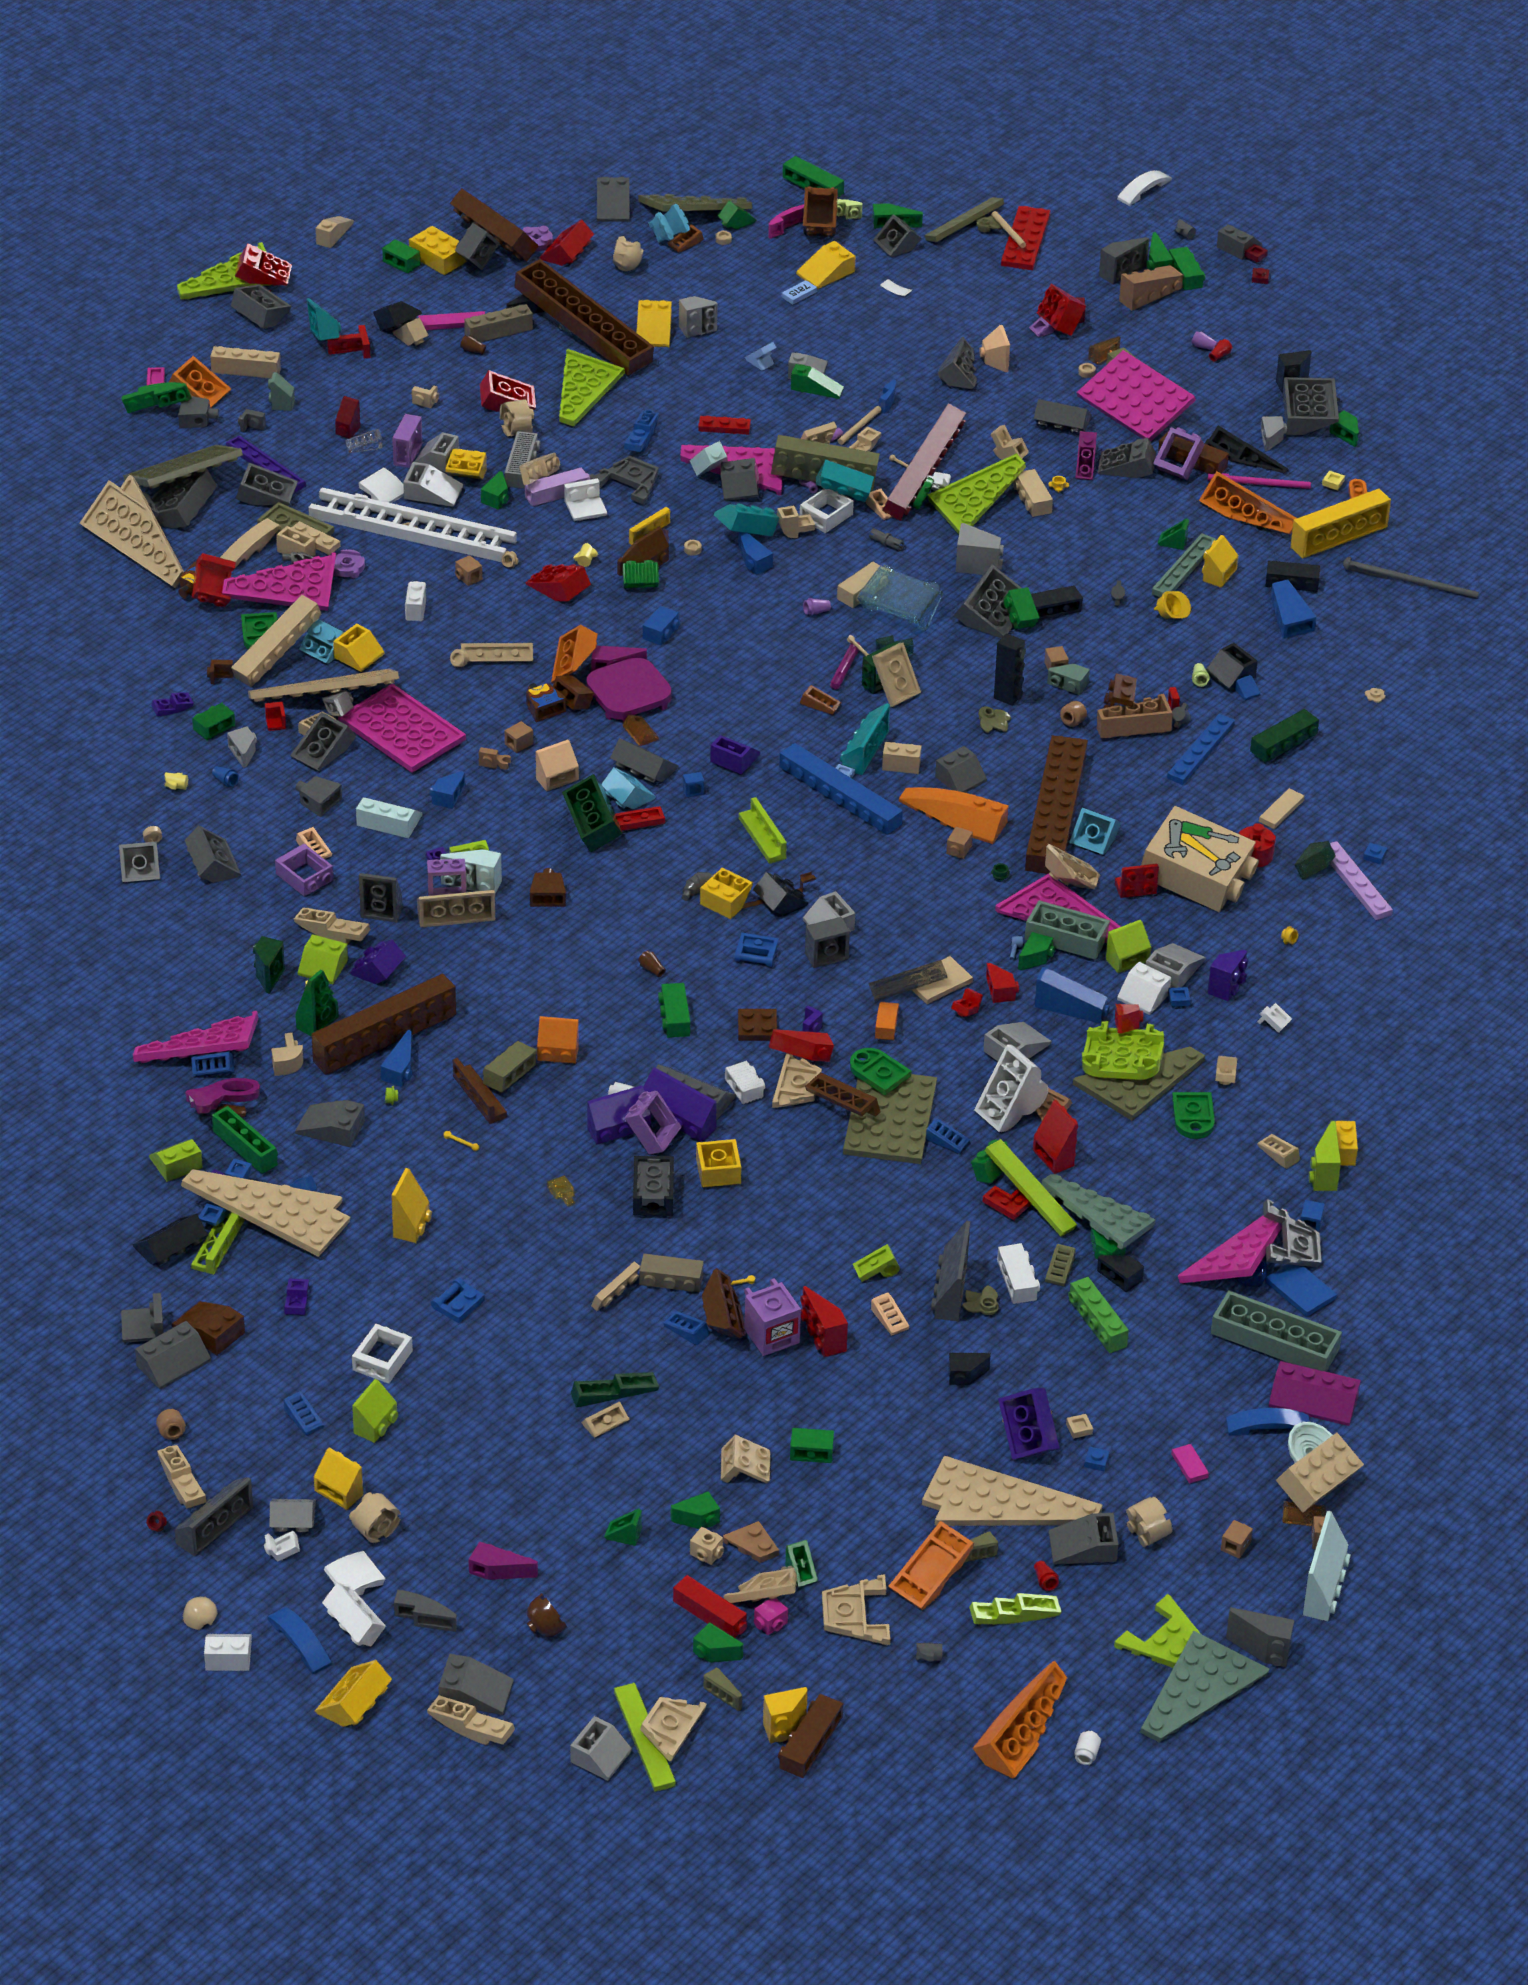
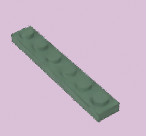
(1183, 566)

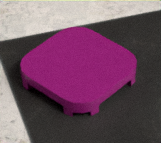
(629, 688)

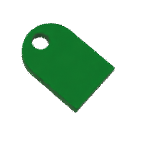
(255, 626)
(878, 1070)
(1193, 1111)

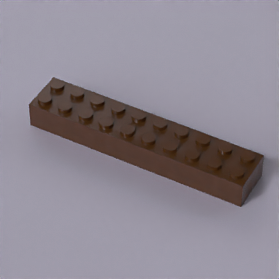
(584, 316)
(1056, 800)

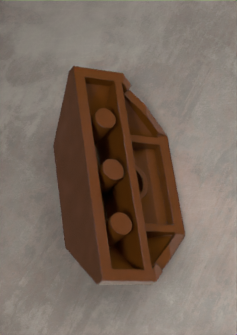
(650, 547)
(723, 1306)

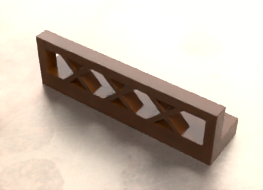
(478, 1092)
(843, 1095)

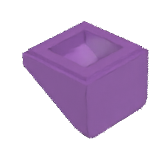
(1041, 327)

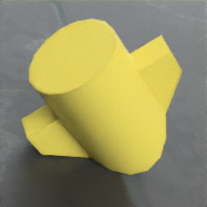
(585, 555)
(176, 780)

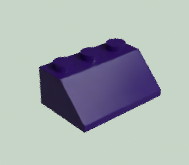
(608, 1114)
(1028, 1423)

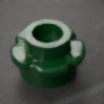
(1000, 871)

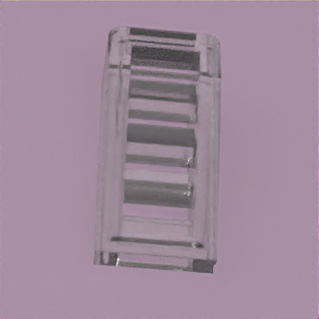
(364, 442)

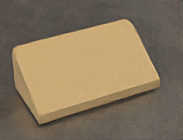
(605, 1420)

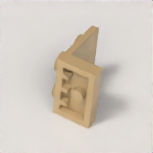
(744, 1457)

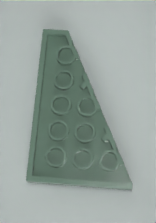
(1106, 1216)
(1198, 1683)

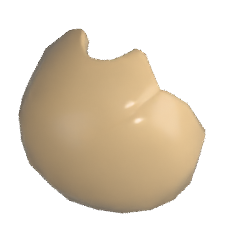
(199, 1612)

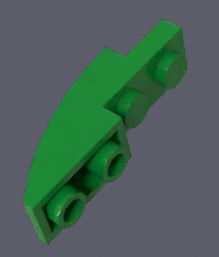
(156, 394)

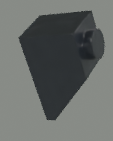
(1121, 1270)
(967, 1367)

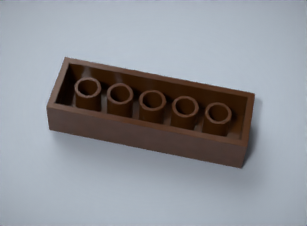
(500, 228)

